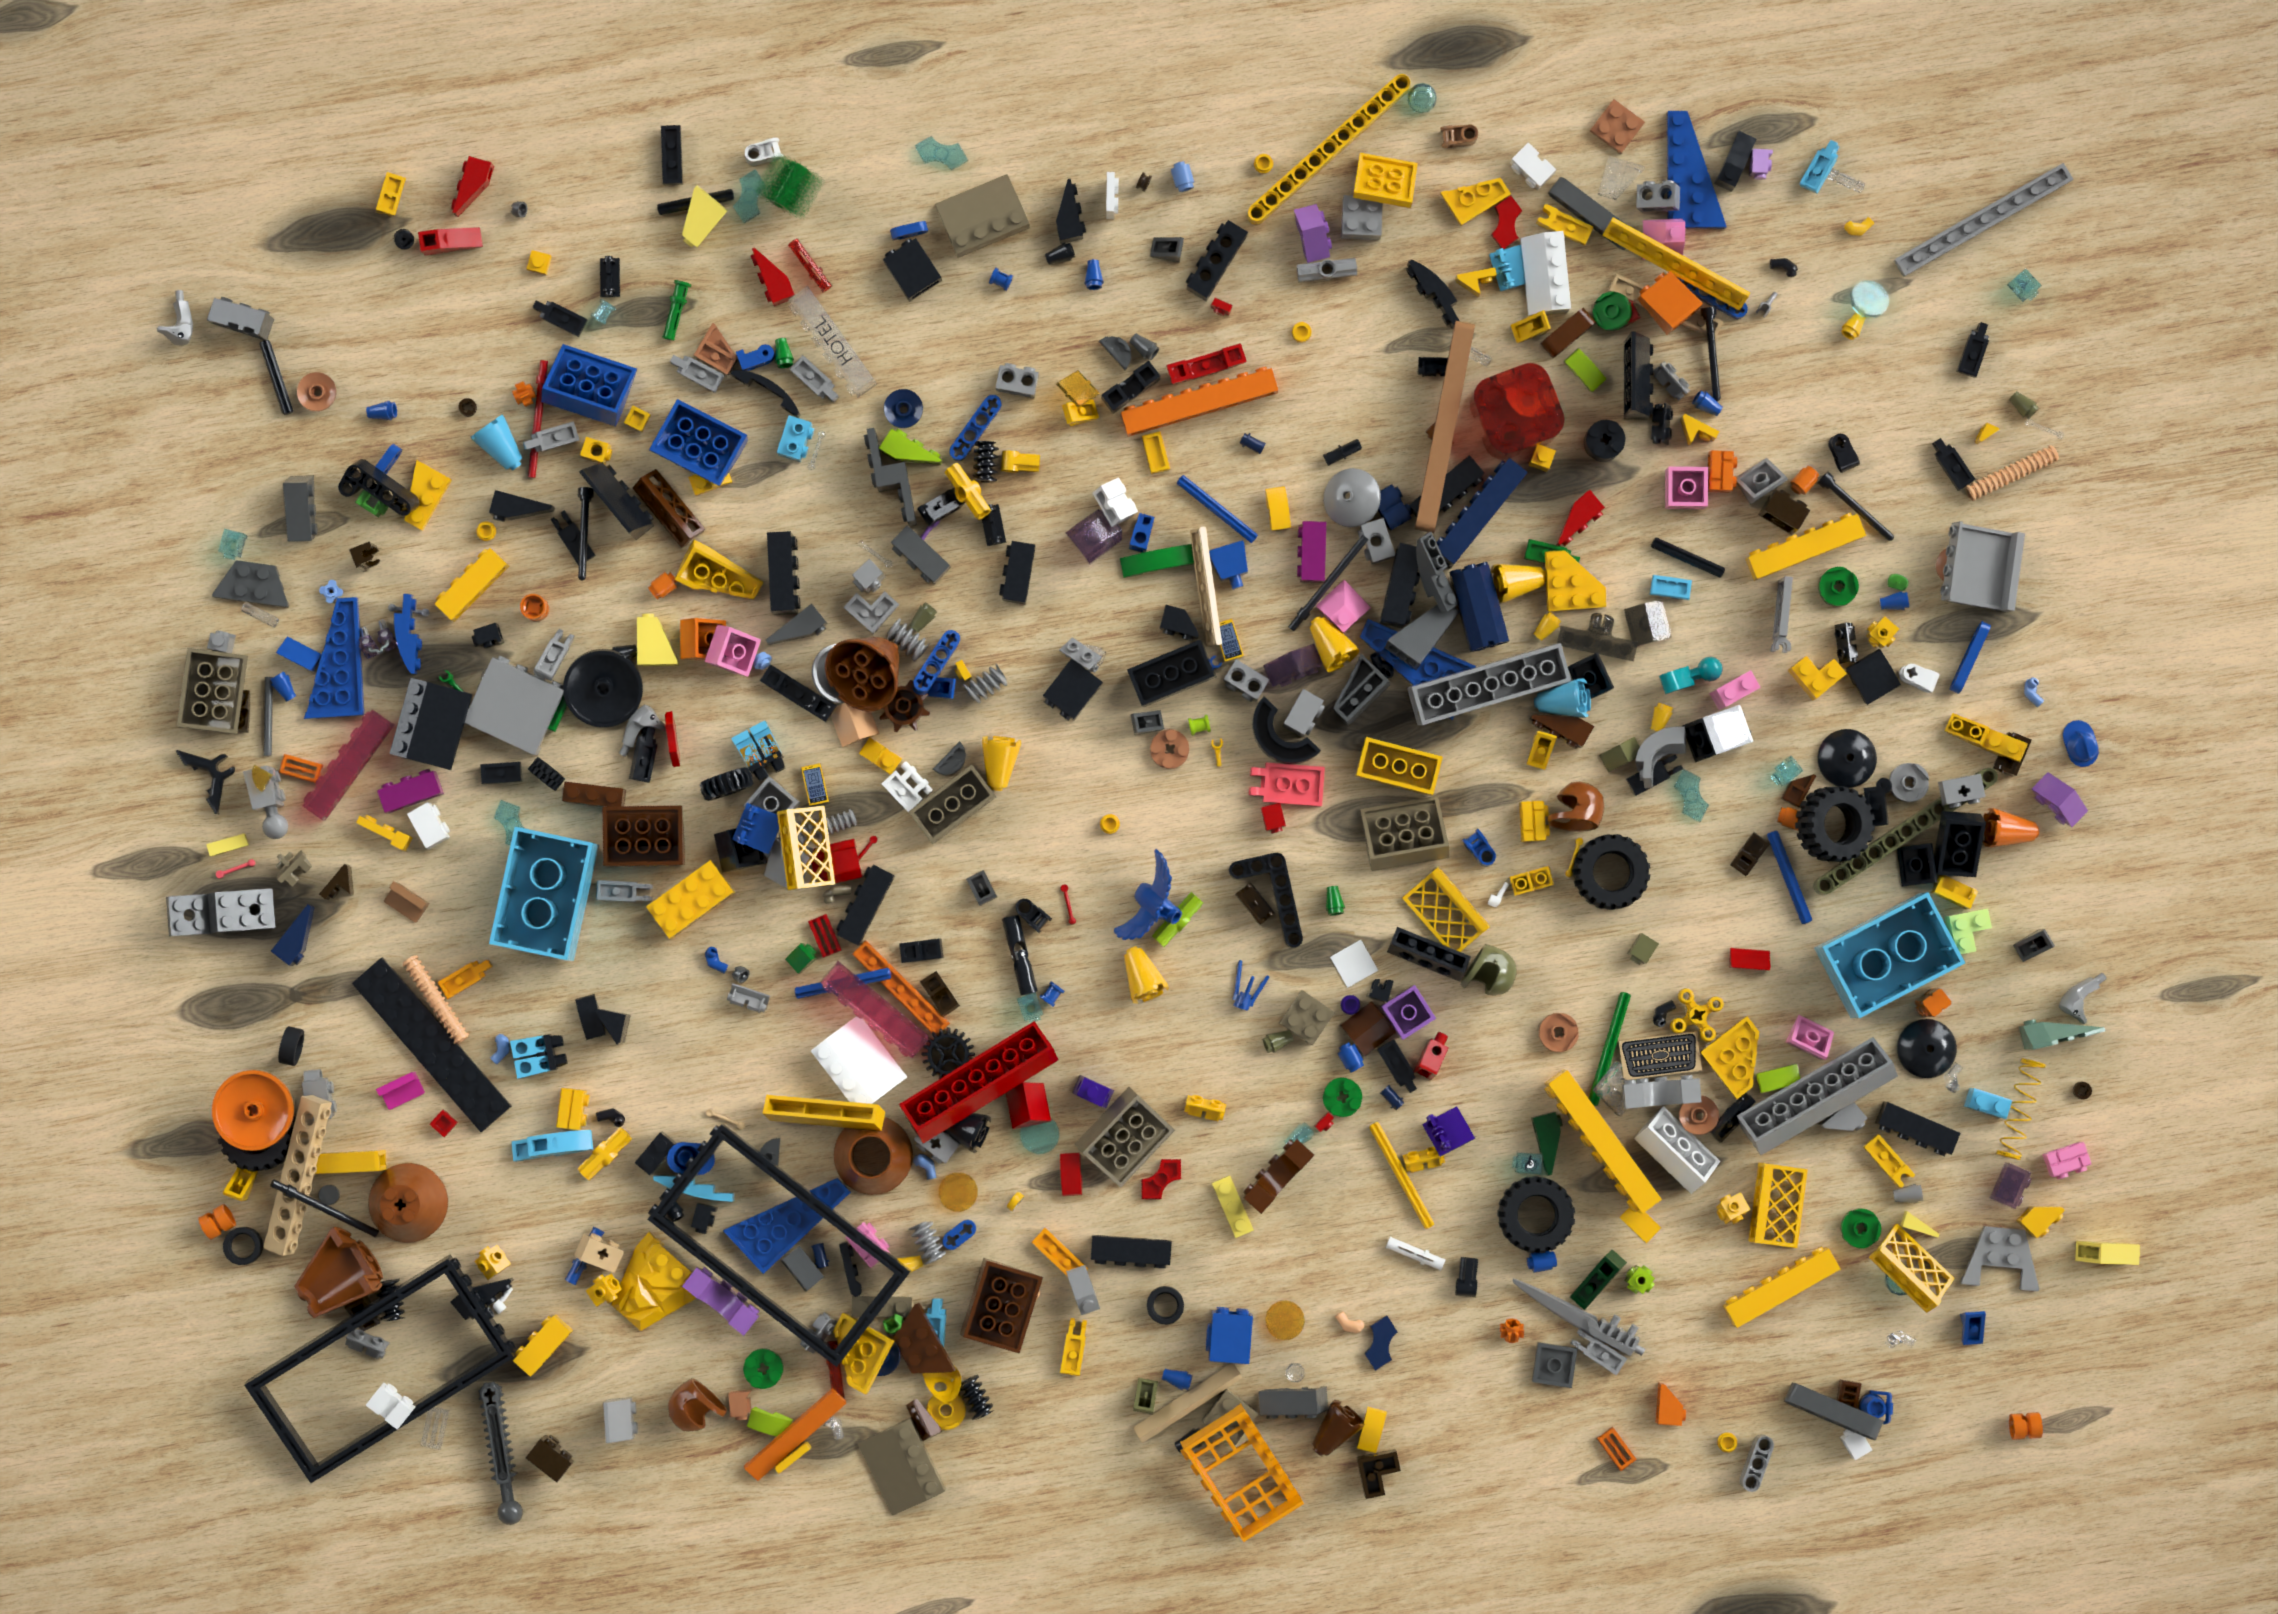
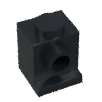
(487, 635)
(703, 1217)

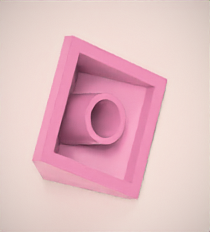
(1810, 1037)

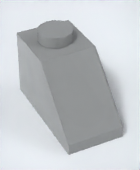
(1845, 1119)
(1083, 1290)

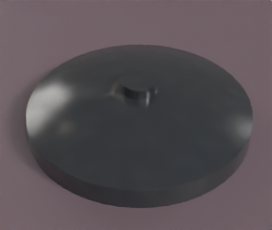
(603, 688)

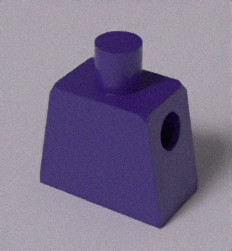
(1093, 1091)

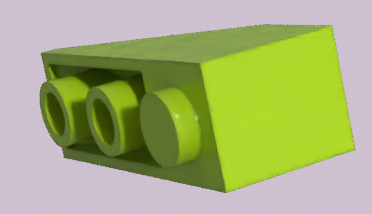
(904, 450)

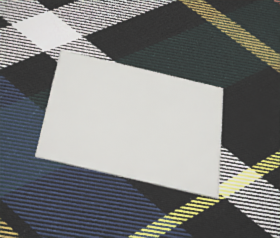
(1354, 963)

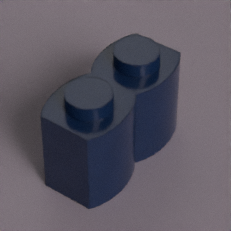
(1392, 508)

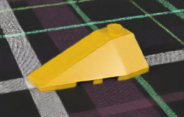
(711, 571)

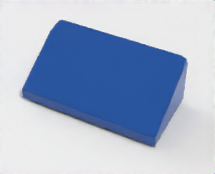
(299, 654)

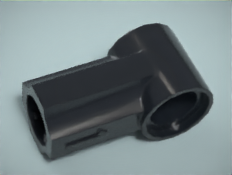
(1466, 1283)

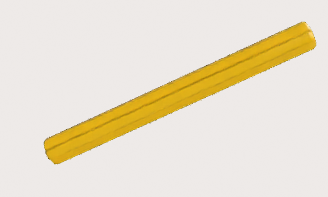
(1401, 1175)

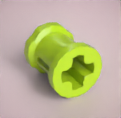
(1199, 725)

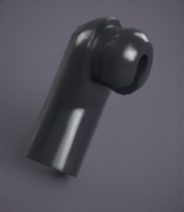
(1786, 264)
(1385, 668)
(1661, 1012)

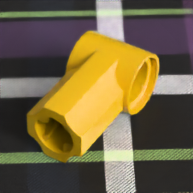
(1015, 461)

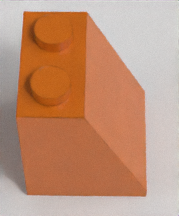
(1669, 302)

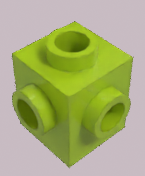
(1632, 1279)

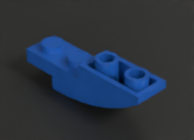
(408, 643)

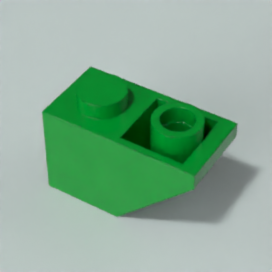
(801, 957)

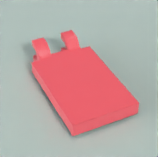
(1289, 784)

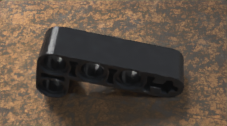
(401, 502)

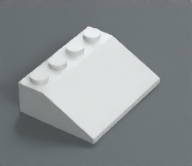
(858, 1063)

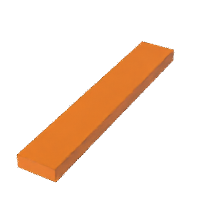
(901, 988)
(795, 1434)

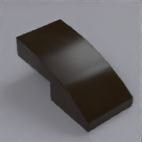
(1749, 854)
(939, 993)

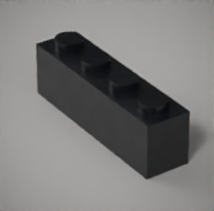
(1456, 483)
(865, 905)
(1918, 1128)
(1130, 1249)

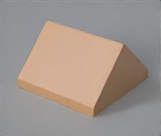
(853, 724)

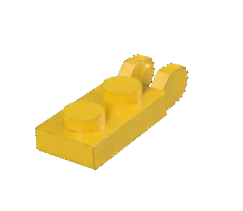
(1073, 1350)

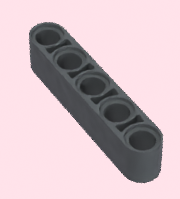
(1582, 206)
(1833, 1411)

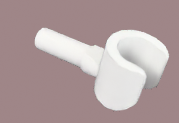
(1495, 900)
(498, 1305)

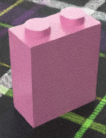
(1734, 690)

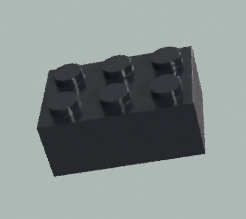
(1959, 843)

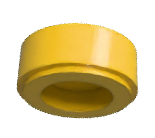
(1301, 332)
(1015, 1201)

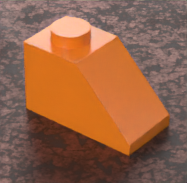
(1668, 1409)

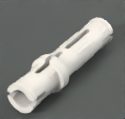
(1437, 1262)

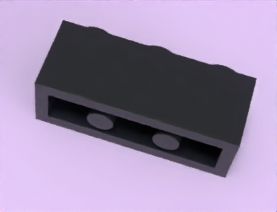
(1017, 572)

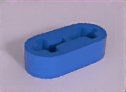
(909, 230)
(389, 458)
(962, 1238)

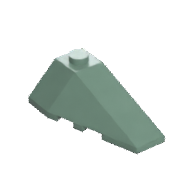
(2044, 1034)

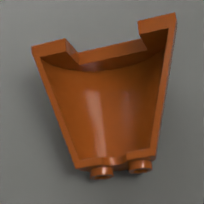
(338, 1274)

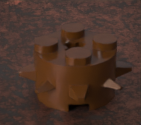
(912, 714)

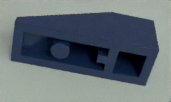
(294, 941)

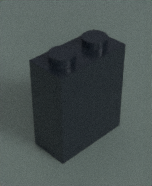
(912, 269)
(1072, 690)

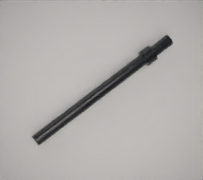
(1304, 613)
(291, 1191)

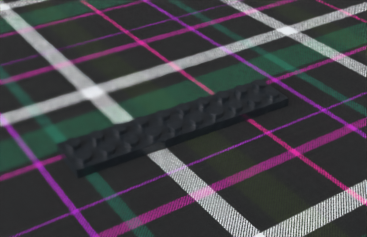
(431, 1044)

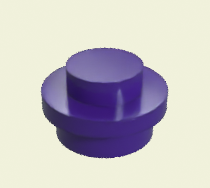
(1350, 1004)

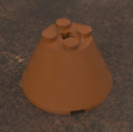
(864, 672)
(424, 1199)

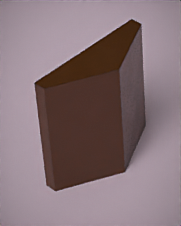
(1368, 1028)

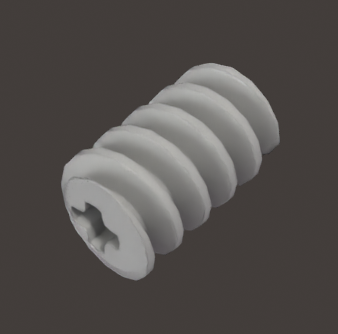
(907, 640)
(986, 684)
(928, 1242)

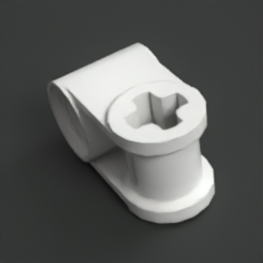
(764, 150)
(1922, 678)

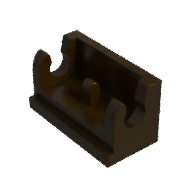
(363, 555)
(2008, 765)
(1255, 903)

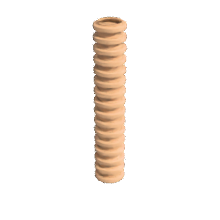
(2012, 472)
(436, 1000)

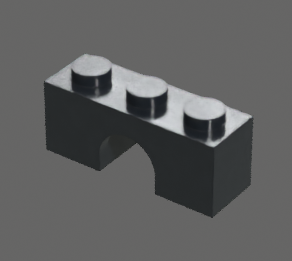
(1129, 389)

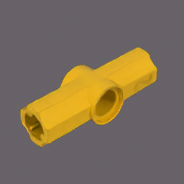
(967, 491)
(604, 1153)

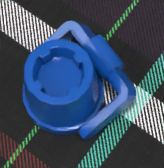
(1875, 1405)

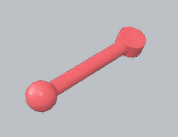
(220, 874)

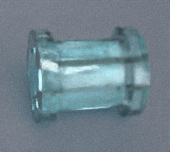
(603, 311)

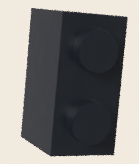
(655, 1153)

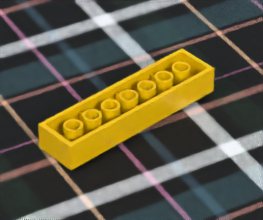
(1602, 1141)

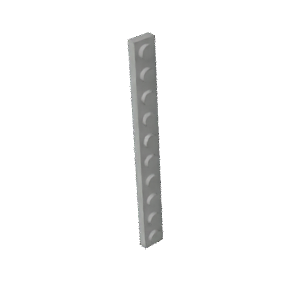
(1983, 220)

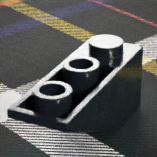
(1068, 220)
(488, 1293)

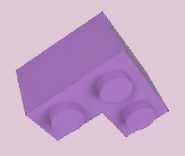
(1313, 232)
(2060, 799)

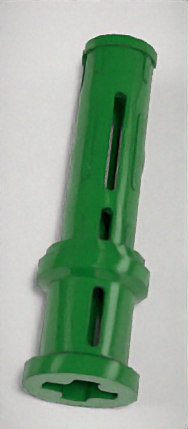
(677, 301)

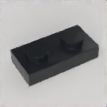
(501, 772)

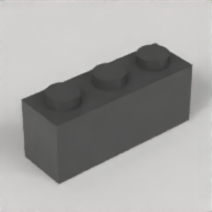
(920, 555)

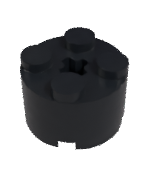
(1609, 430)

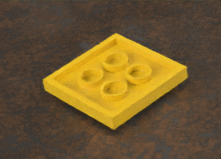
(1385, 180)

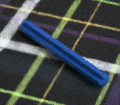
(1217, 509)
(1789, 877)
(868, 977)

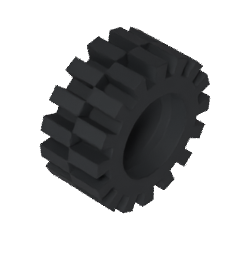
(546, 773)

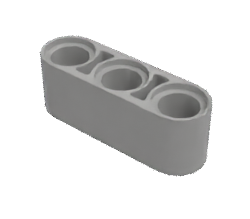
(1757, 1473)

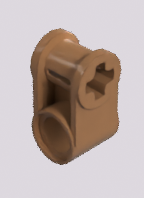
(1457, 135)

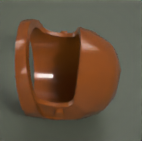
(1586, 805)
(691, 1403)

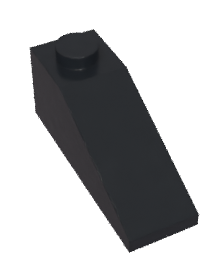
(1735, 161)
(514, 507)

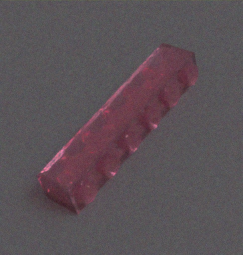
(348, 764)
(874, 1009)

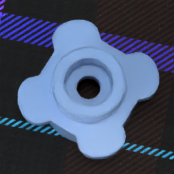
(330, 597)

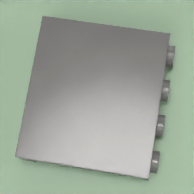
(1982, 567)
(514, 705)

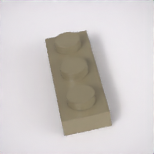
(895, 1305)

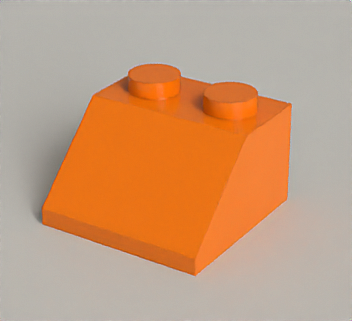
(696, 637)

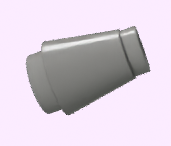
(1908, 1194)

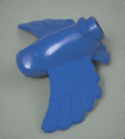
(1153, 903)

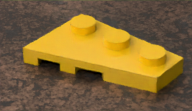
(1475, 199)
(429, 488)

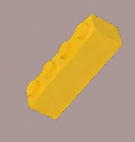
(471, 584)

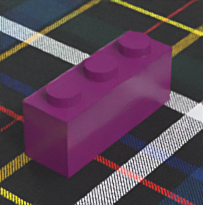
(1312, 551)
(410, 791)

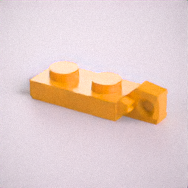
(464, 978)

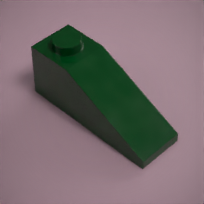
(1547, 1134)
(1598, 1279)

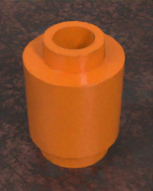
(1804, 480)
(663, 585)
(1787, 817)

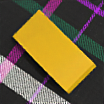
(1278, 508)
(1531, 880)
(1372, 1430)

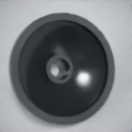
(1833, 759)
(1913, 1048)

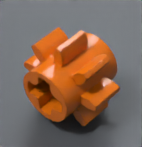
(524, 393)
(1512, 1330)

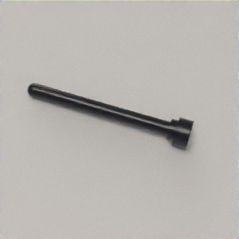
(1709, 314)
(1829, 483)
(585, 495)

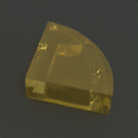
(260, 777)

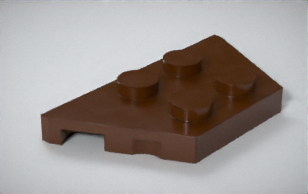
(921, 1345)

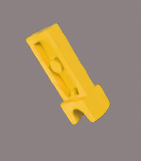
(1559, 221)
(397, 839)
(1887, 1160)

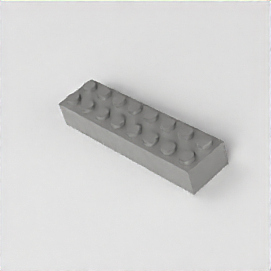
(1489, 684)
(1817, 1096)

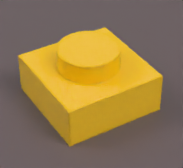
(539, 262)
(637, 418)
(962, 671)

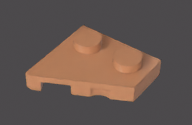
(716, 351)

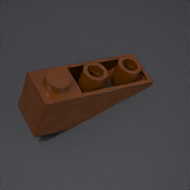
(1568, 727)

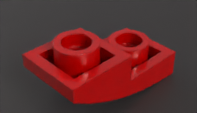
(1071, 1174)

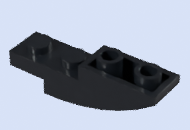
(1430, 284)

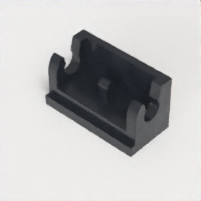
(940, 507)
(1376, 992)

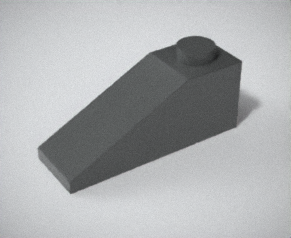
(802, 625)

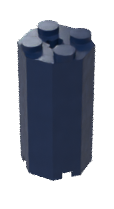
(1479, 606)

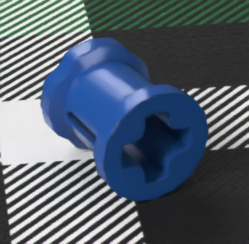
(1001, 279)
(1052, 994)

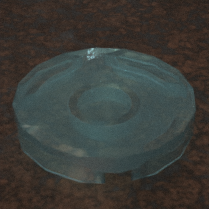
(1869, 299)
(1040, 1137)

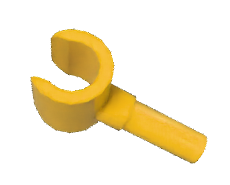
(1217, 751)

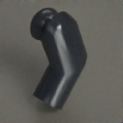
(613, 1115)

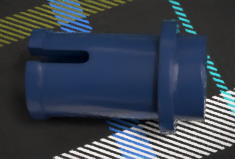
(1252, 443)
(1391, 1096)
(820, 1255)

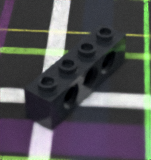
(1236, 236)
(1428, 954)

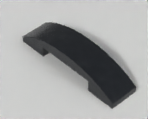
(748, 377)
(798, 693)

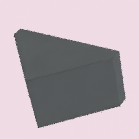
(1167, 248)
(1147, 722)
(981, 888)
(2033, 944)

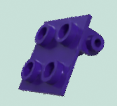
(1448, 1131)

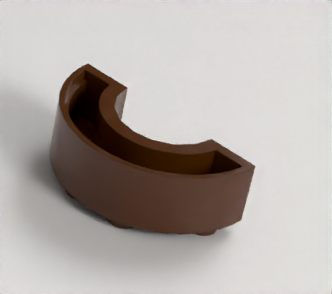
(1277, 1175)

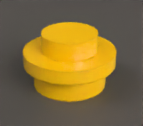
(1263, 163)
(486, 531)
(1109, 824)
(1727, 1442)

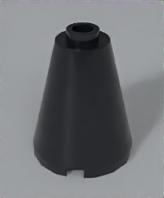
(970, 1131)

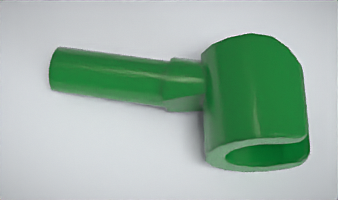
(449, 680)

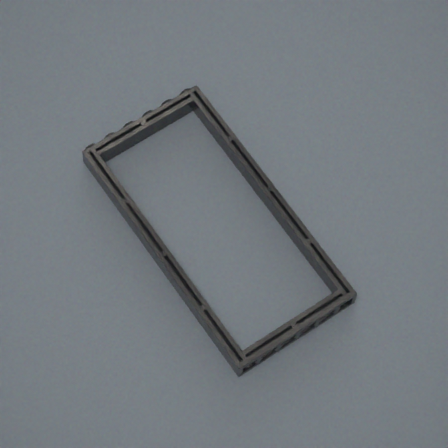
(694, 1166)
(473, 1300)

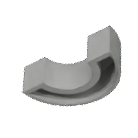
(1642, 1093)

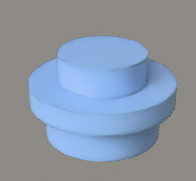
(762, 660)

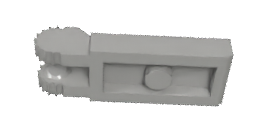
(553, 656)
(621, 891)
(1601, 1353)

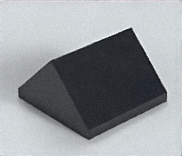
(1594, 673)
(1917, 864)
(615, 1023)

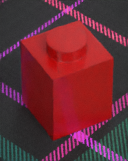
(1273, 818)

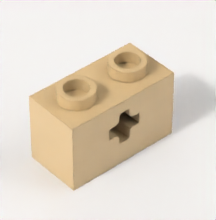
(588, 1252)

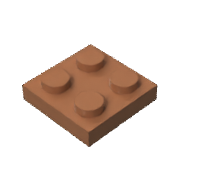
(1617, 126)

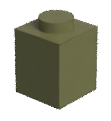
(1642, 949)

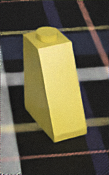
(701, 217)
(653, 643)
(2107, 1252)

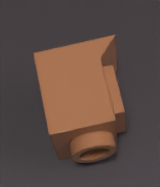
(739, 1404)

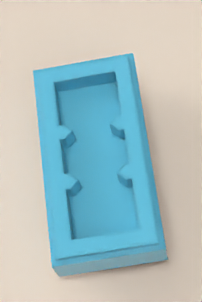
(1670, 587)

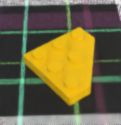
(1570, 584)
(1734, 1056)
(866, 1355)

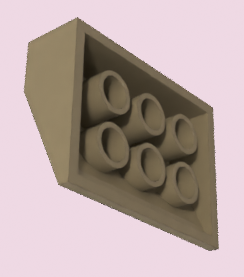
(982, 215)
(212, 691)
(1405, 833)
(1124, 1137)
(902, 1466)

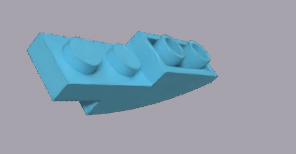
(552, 1144)

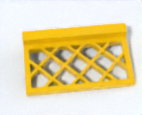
(791, 851)
(1460, 902)
(1761, 1205)
(1904, 1276)

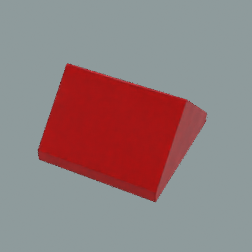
(1028, 1105)

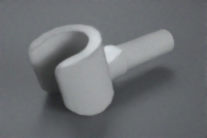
(1765, 306)

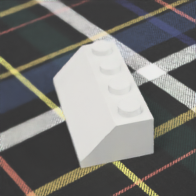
(1546, 273)
(1677, 1150)

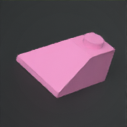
(1667, 232)
(1343, 606)

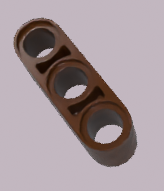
(1568, 333)

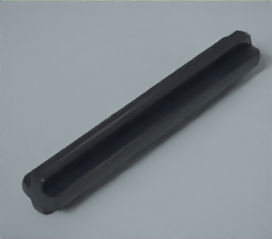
(683, 204)
(276, 377)
(1688, 557)

